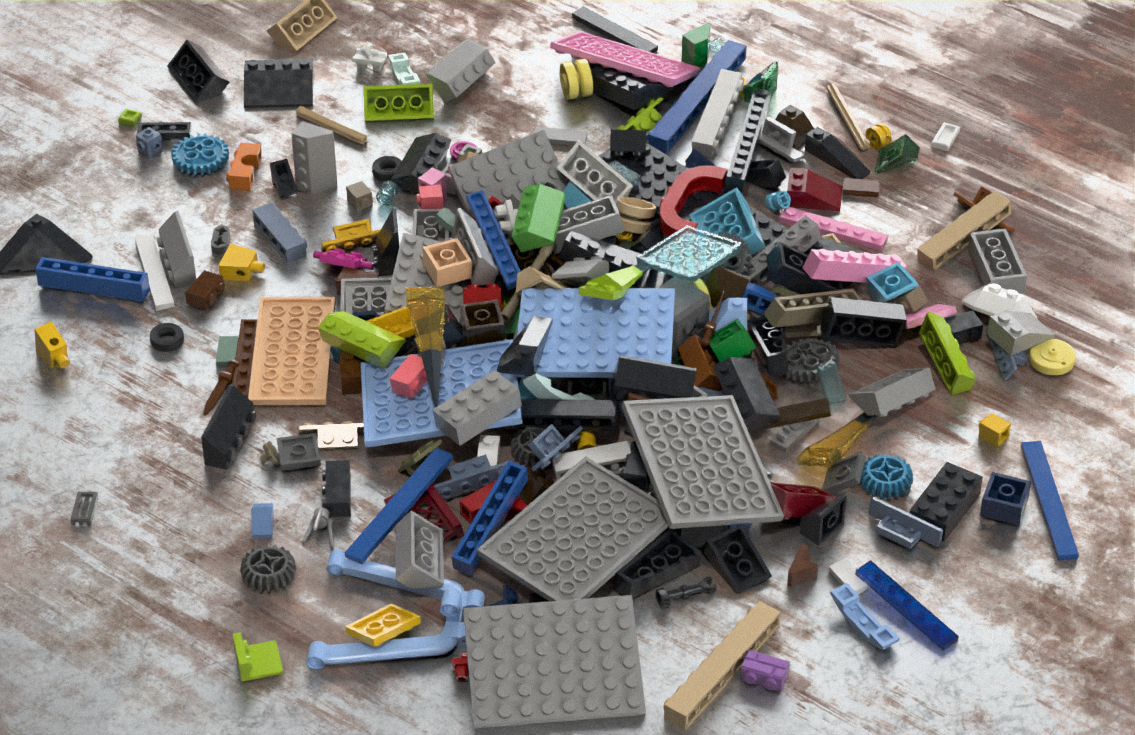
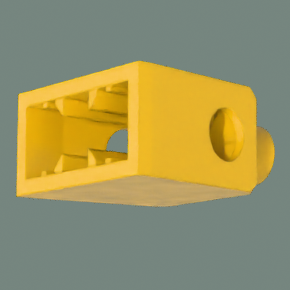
(240, 263)
(51, 346)

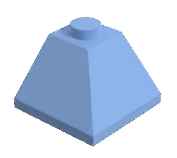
(729, 311)

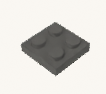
(298, 451)
(844, 473)

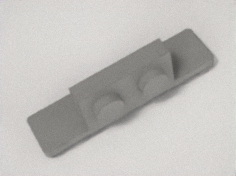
(780, 139)

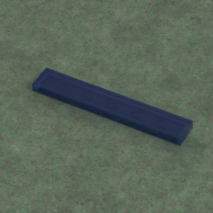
(907, 605)

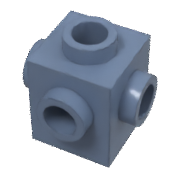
(149, 142)

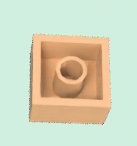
(447, 262)

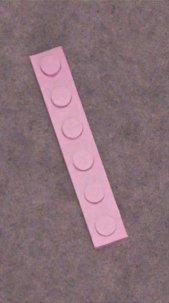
(842, 230)

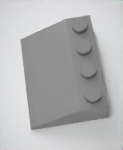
(364, 294)

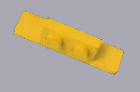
(350, 235)
(396, 322)

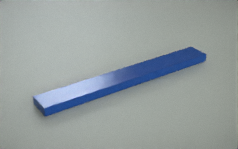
(494, 237)
(1049, 500)
(398, 506)

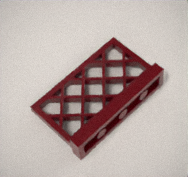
(440, 509)

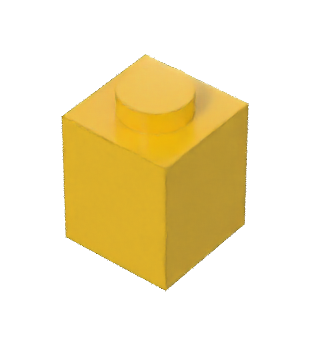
(994, 430)

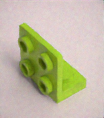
(256, 659)

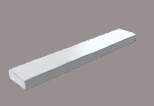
(153, 266)

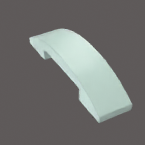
(402, 70)
(542, 389)

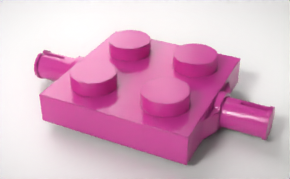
(340, 258)

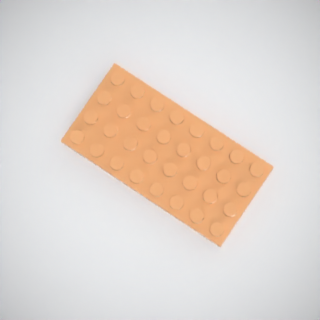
(289, 353)

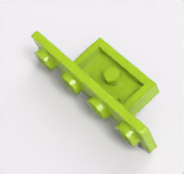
(645, 119)

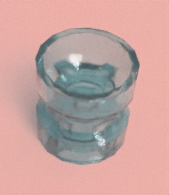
(387, 193)

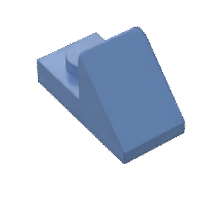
(262, 520)

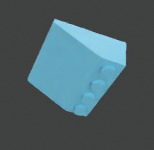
(731, 215)

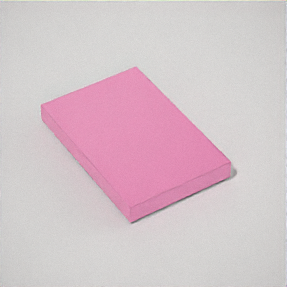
(916, 318)

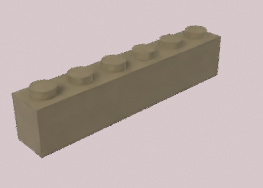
(803, 308)

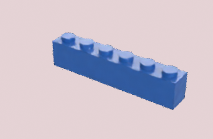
(92, 279)
(490, 517)

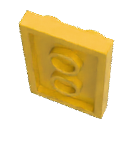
(383, 625)

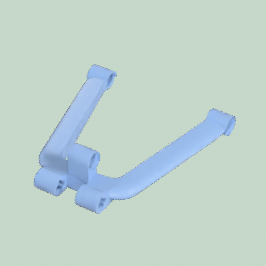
(453, 601)

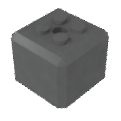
(690, 312)

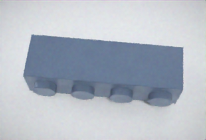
(280, 233)

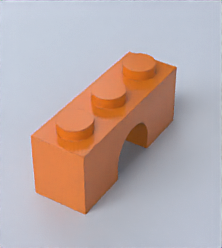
(241, 168)

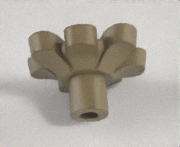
(270, 454)

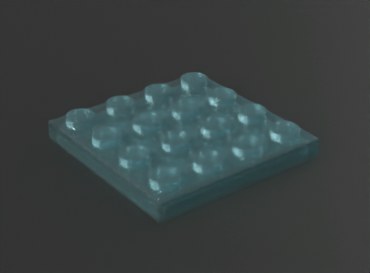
(689, 253)

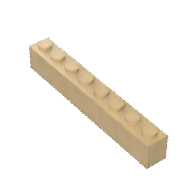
(721, 665)

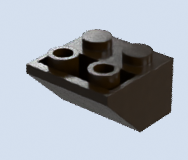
(535, 486)

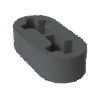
(217, 239)

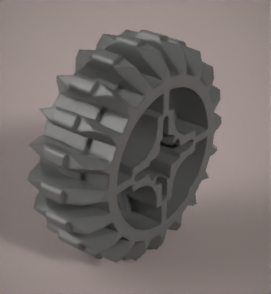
(521, 451)
(268, 568)

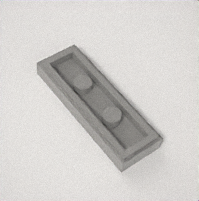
(563, 136)

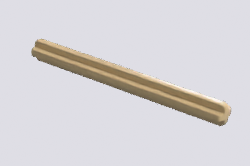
(848, 117)

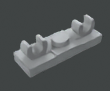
(791, 434)

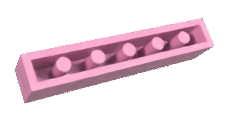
(846, 265)

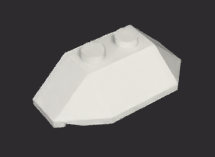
(993, 299)

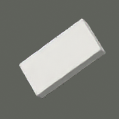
(945, 136)
(845, 573)

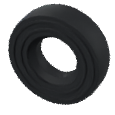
(385, 161)
(166, 345)

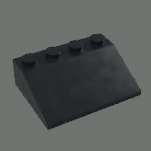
(278, 83)
(625, 88)

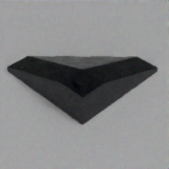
(39, 239)

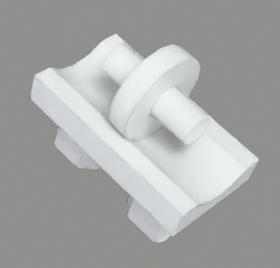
(369, 56)
(506, 211)

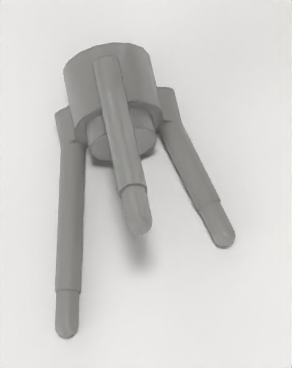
(320, 520)

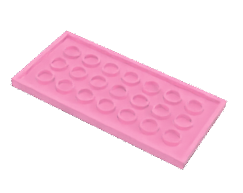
(625, 58)

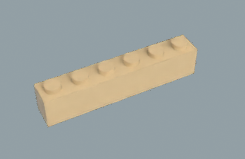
(956, 235)

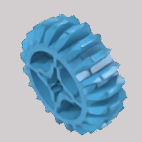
(886, 476)

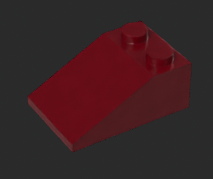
(813, 191)
(799, 499)

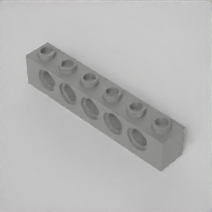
(799, 236)

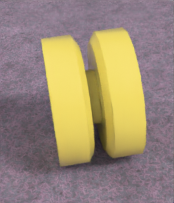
(576, 79)

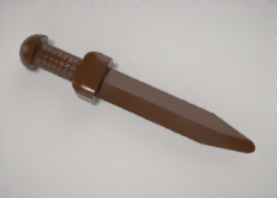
(710, 327)
(224, 379)

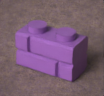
(765, 670)

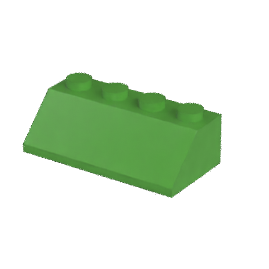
(538, 217)

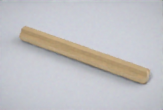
(331, 125)

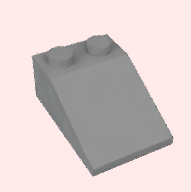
(581, 271)
(1017, 331)

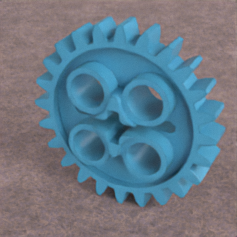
(200, 154)

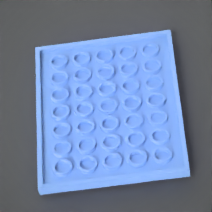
(594, 331)
(398, 419)

